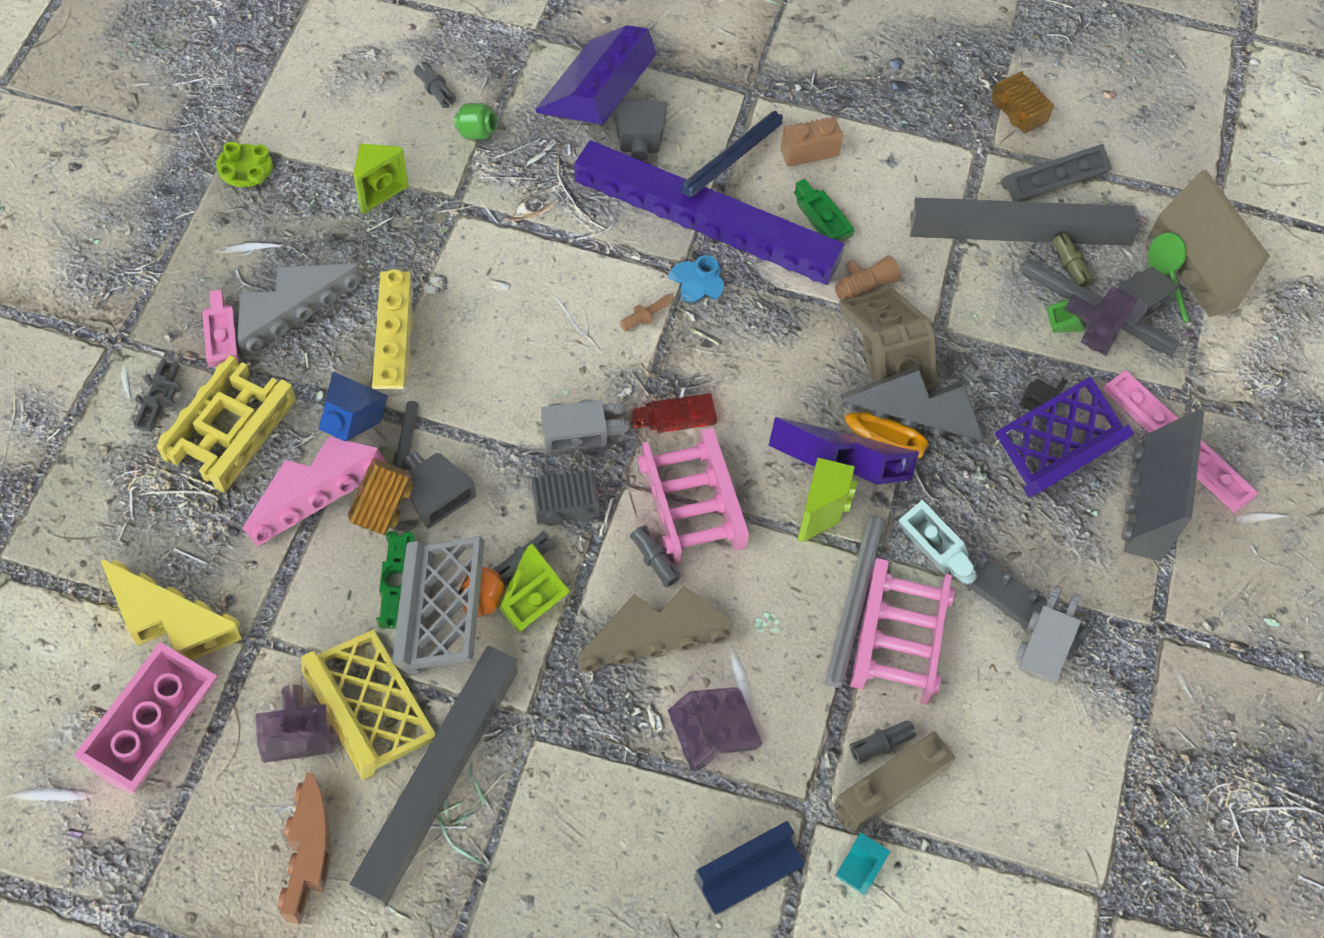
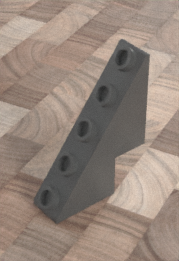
(907, 398)

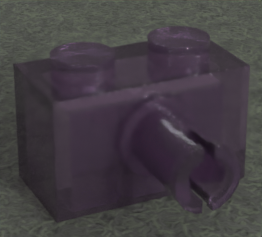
(1105, 320)
(294, 730)

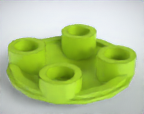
(244, 164)

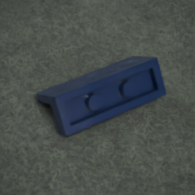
(749, 868)

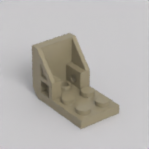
(893, 335)

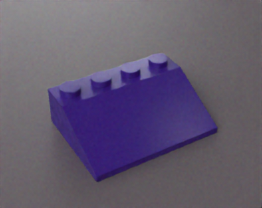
(600, 76)

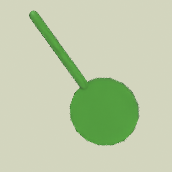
(1167, 256)

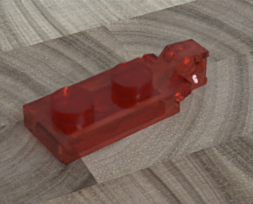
(676, 414)

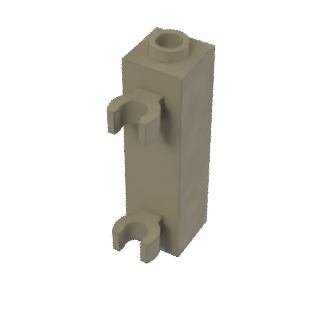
(893, 782)

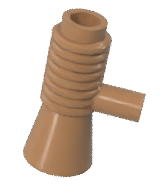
(867, 279)

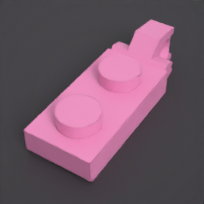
(219, 330)

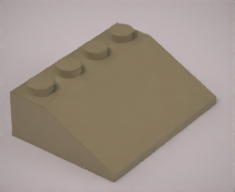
(1220, 247)

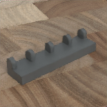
(1057, 173)
(1014, 597)

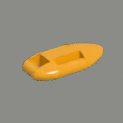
(886, 431)

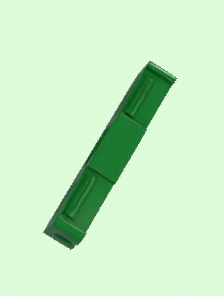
(393, 564)

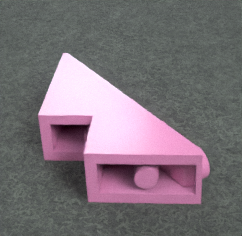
(305, 489)

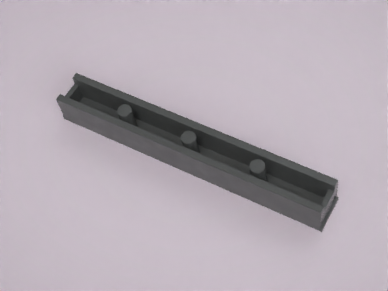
(1023, 221)
(435, 777)

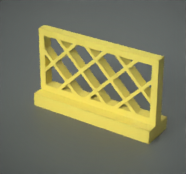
(341, 716)

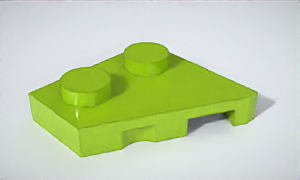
(531, 590)

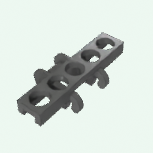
(157, 402)

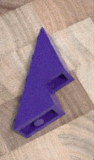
(872, 459)

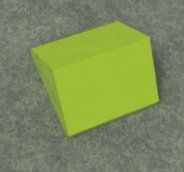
(378, 174)

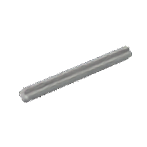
(854, 602)

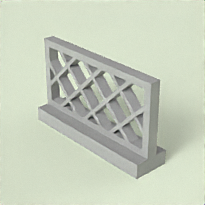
(417, 605)

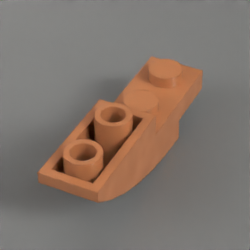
(310, 836)

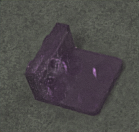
(713, 725)

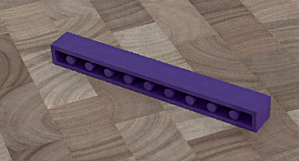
(709, 213)

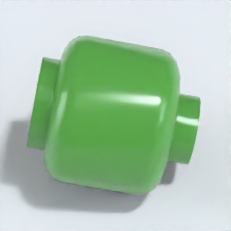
(476, 121)

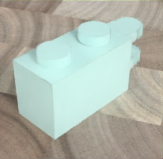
(938, 542)

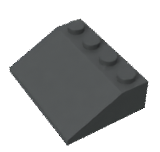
(1163, 487)

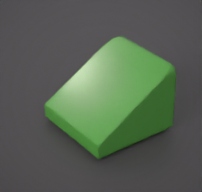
(1064, 321)

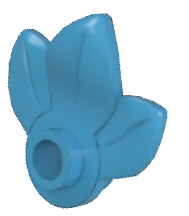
(697, 282)

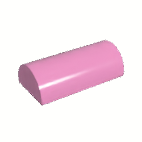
(145, 718)

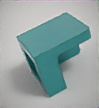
(862, 863)

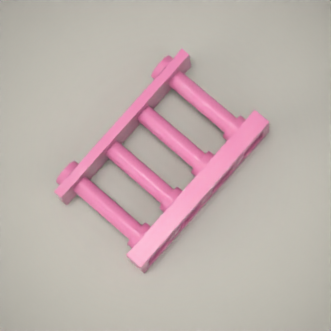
(715, 475)
(871, 639)

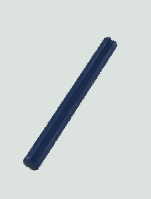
(731, 154)

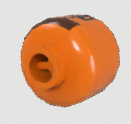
(490, 591)

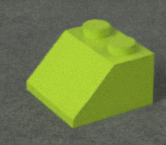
(827, 498)

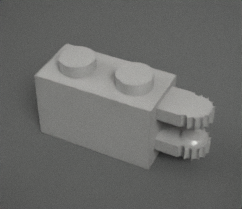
(581, 425)
(1050, 639)

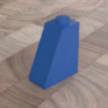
(350, 408)

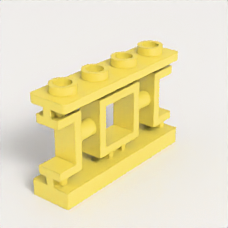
(246, 434)

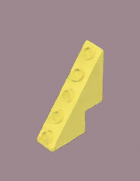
(393, 330)
(157, 611)

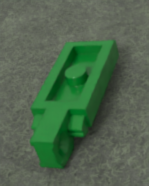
(822, 212)

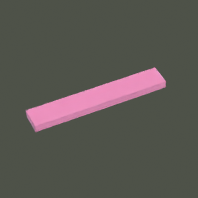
(1152, 414)

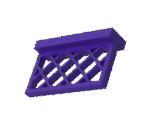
(1071, 460)

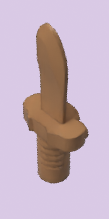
(644, 314)

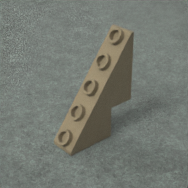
(643, 631)

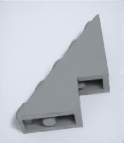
(297, 296)

